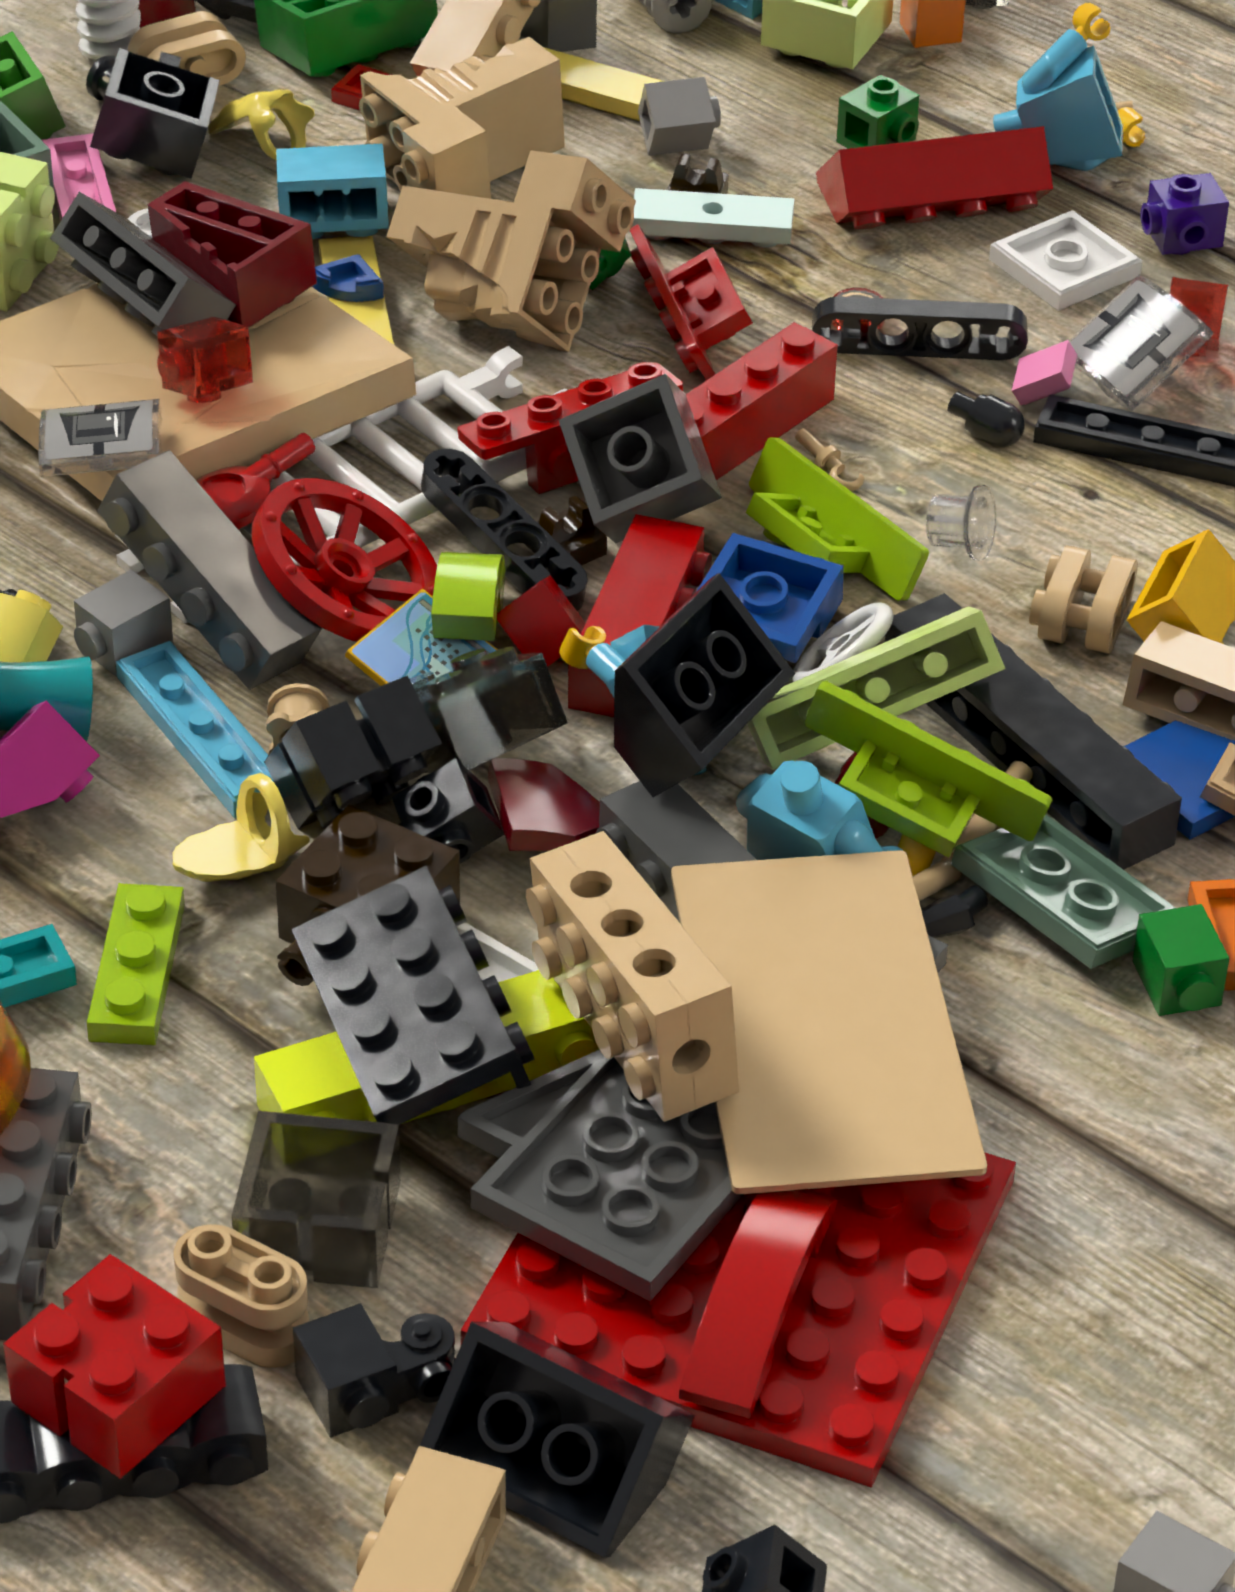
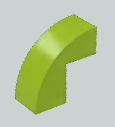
(467, 595)

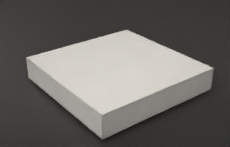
(1065, 260)

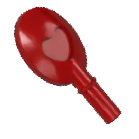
(243, 489)

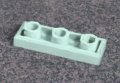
(714, 217)

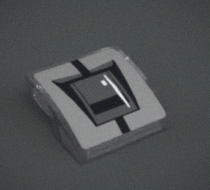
(1137, 342)
(99, 437)

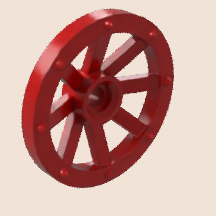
(336, 570)

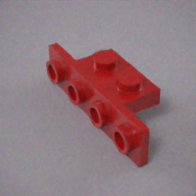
(698, 299)
(539, 430)

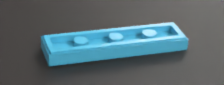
(193, 720)

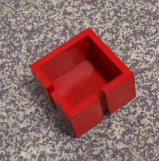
(131, 1364)

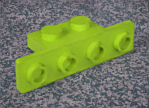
(826, 520)
(918, 779)

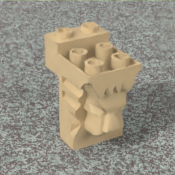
(466, 123)
(518, 260)

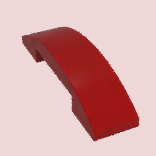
(752, 1299)

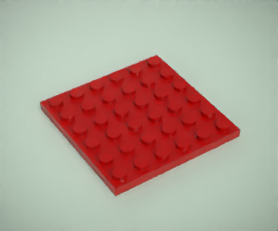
(849, 1340)

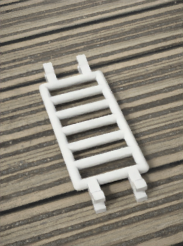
(469, 392)

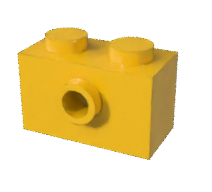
(1189, 590)

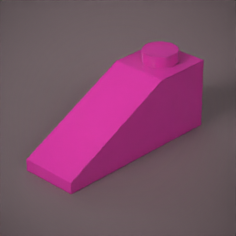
(42, 761)

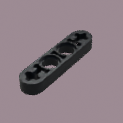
(920, 319)
(496, 535)

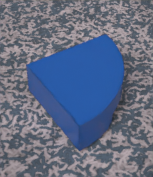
(349, 280)

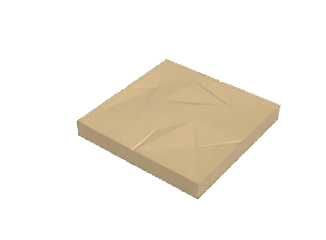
(309, 373)

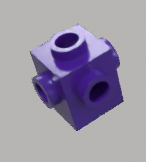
(1185, 213)

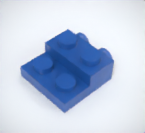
(782, 590)

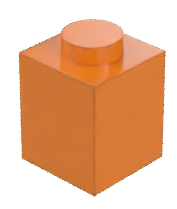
(932, 21)

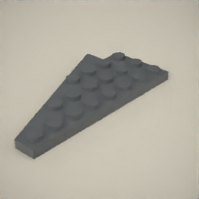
(603, 1172)

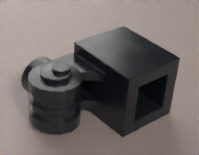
(361, 1378)

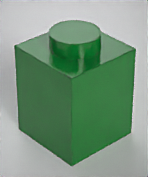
(1180, 960)

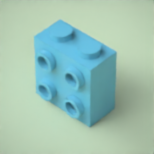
(334, 188)

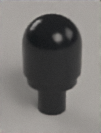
(989, 418)

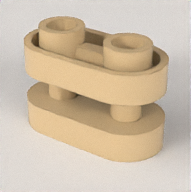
(198, 40)
(1065, 585)
(244, 1290)

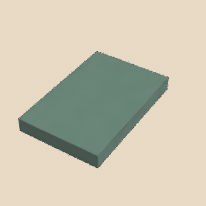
(1061, 889)

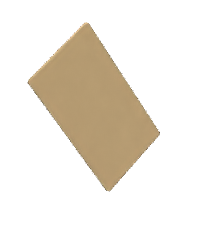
(834, 1021)

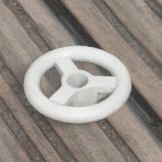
(846, 638)

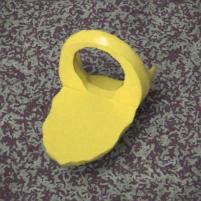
(258, 110)
(246, 844)

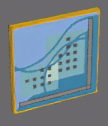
(406, 645)

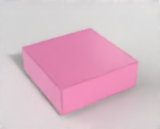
(1044, 373)

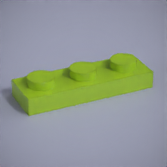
(136, 964)

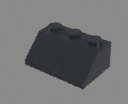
(693, 687)
(573, 1439)

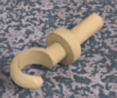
(827, 458)

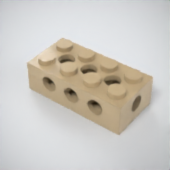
(633, 976)

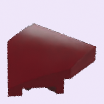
(540, 805)

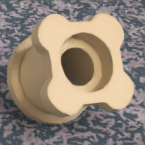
(289, 705)

